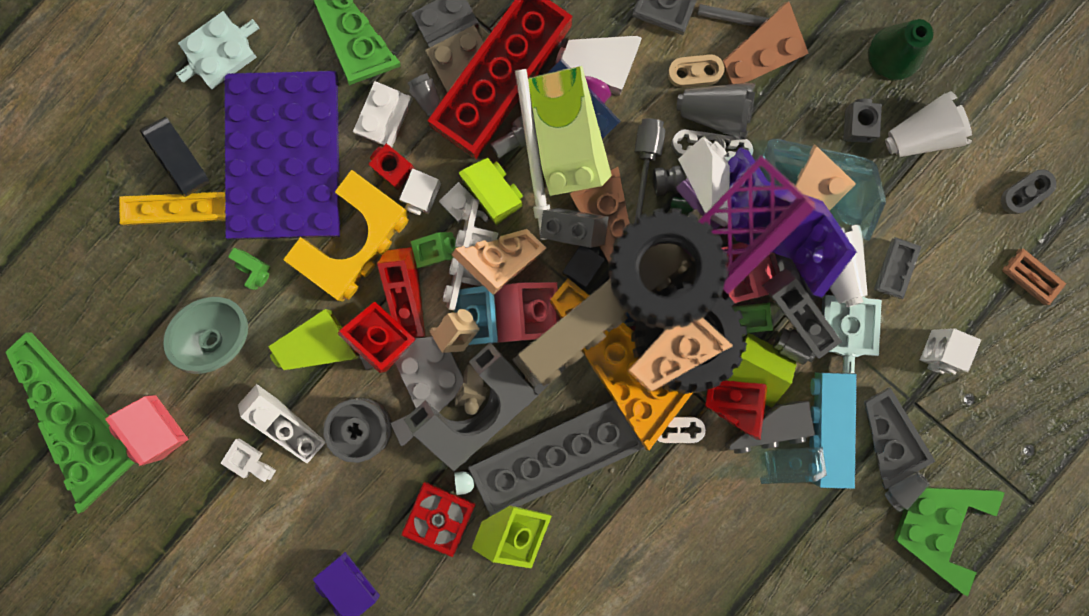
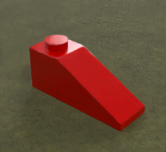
(402, 289)

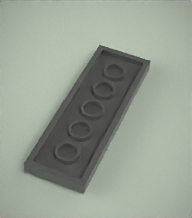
(555, 458)

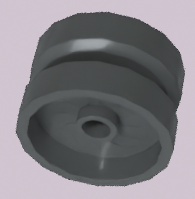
(341, 429)

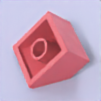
(525, 311)

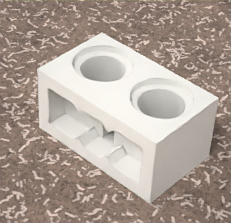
(949, 351)

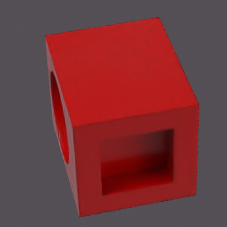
(399, 174)

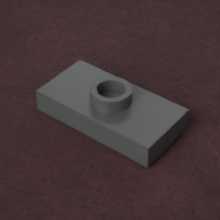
(897, 268)

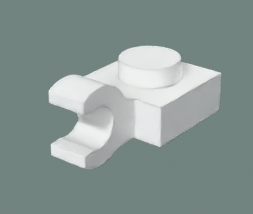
(244, 460)

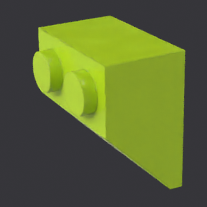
(490, 188)

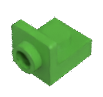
(433, 249)
(248, 263)

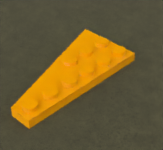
(611, 359)

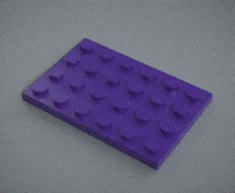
(281, 155)

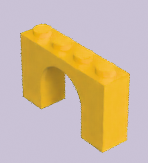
(341, 276)

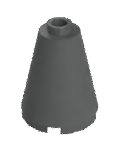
(720, 107)

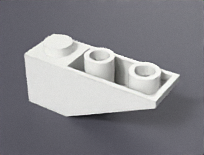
(279, 423)

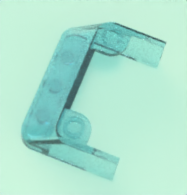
(860, 205)

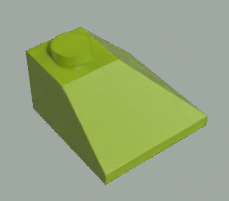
(512, 536)

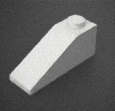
(708, 175)

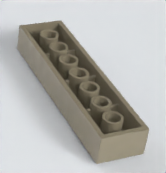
(597, 313)

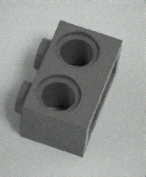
(574, 227)

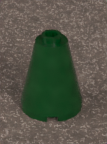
(900, 49)

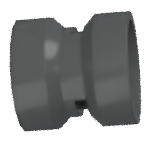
(668, 179)

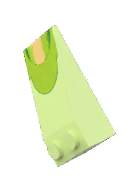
(567, 132)

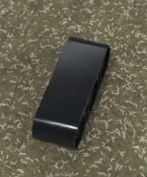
(174, 156)

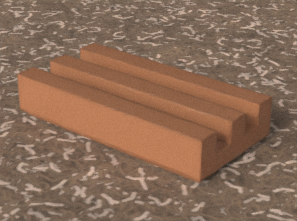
(1015, 262)

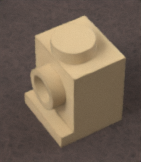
(455, 331)

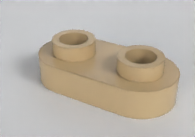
(694, 70)

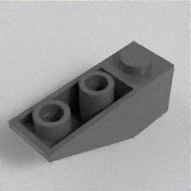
(780, 423)

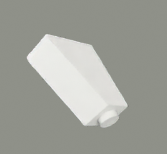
(603, 58)

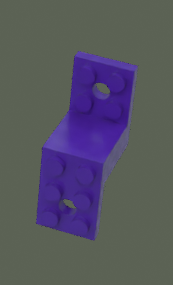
(813, 238)

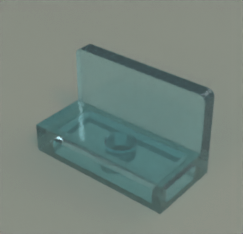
(794, 465)

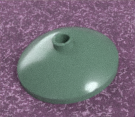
(197, 327)

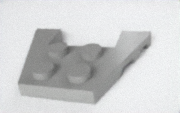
(428, 377)

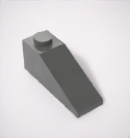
(802, 313)

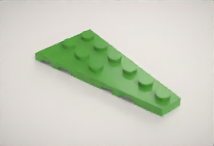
(69, 423)

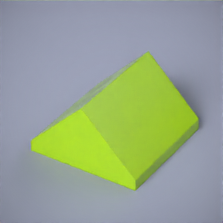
(765, 366)

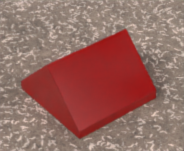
(377, 337)

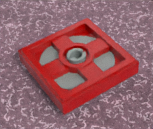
(438, 519)

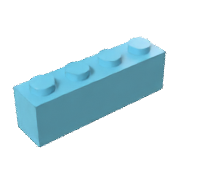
(835, 427)

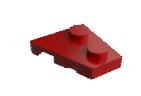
(739, 404)

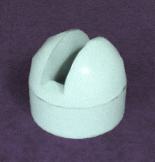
(464, 482)

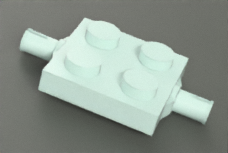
(217, 50)
(855, 326)

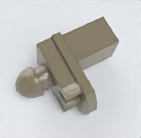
(471, 392)

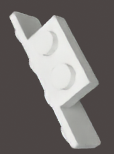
(466, 238)

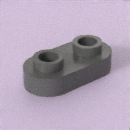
(1026, 192)

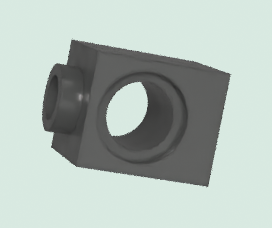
(854, 130)

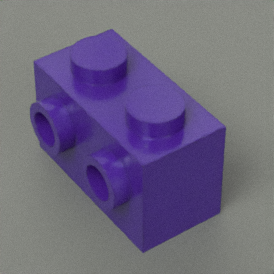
(345, 587)

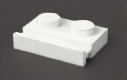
(382, 114)

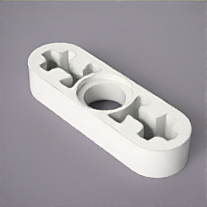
(692, 137)

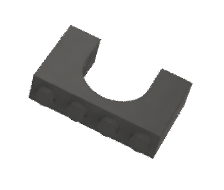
(459, 440)

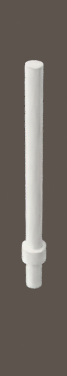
(532, 145)

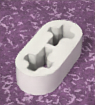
(683, 437)

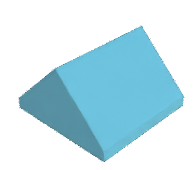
(483, 310)

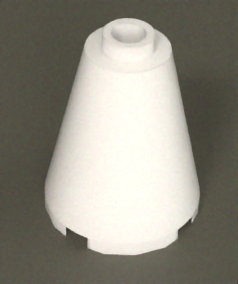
(931, 129)
(851, 283)

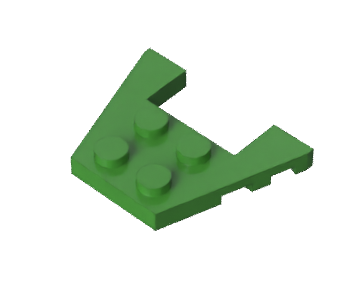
(933, 525)

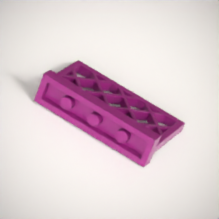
(771, 235)

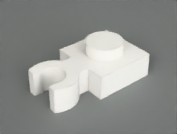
(455, 201)

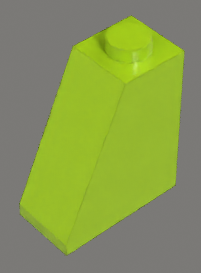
(312, 344)

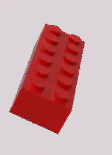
(488, 84)

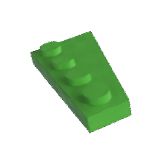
(355, 42)

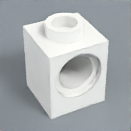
(420, 192)

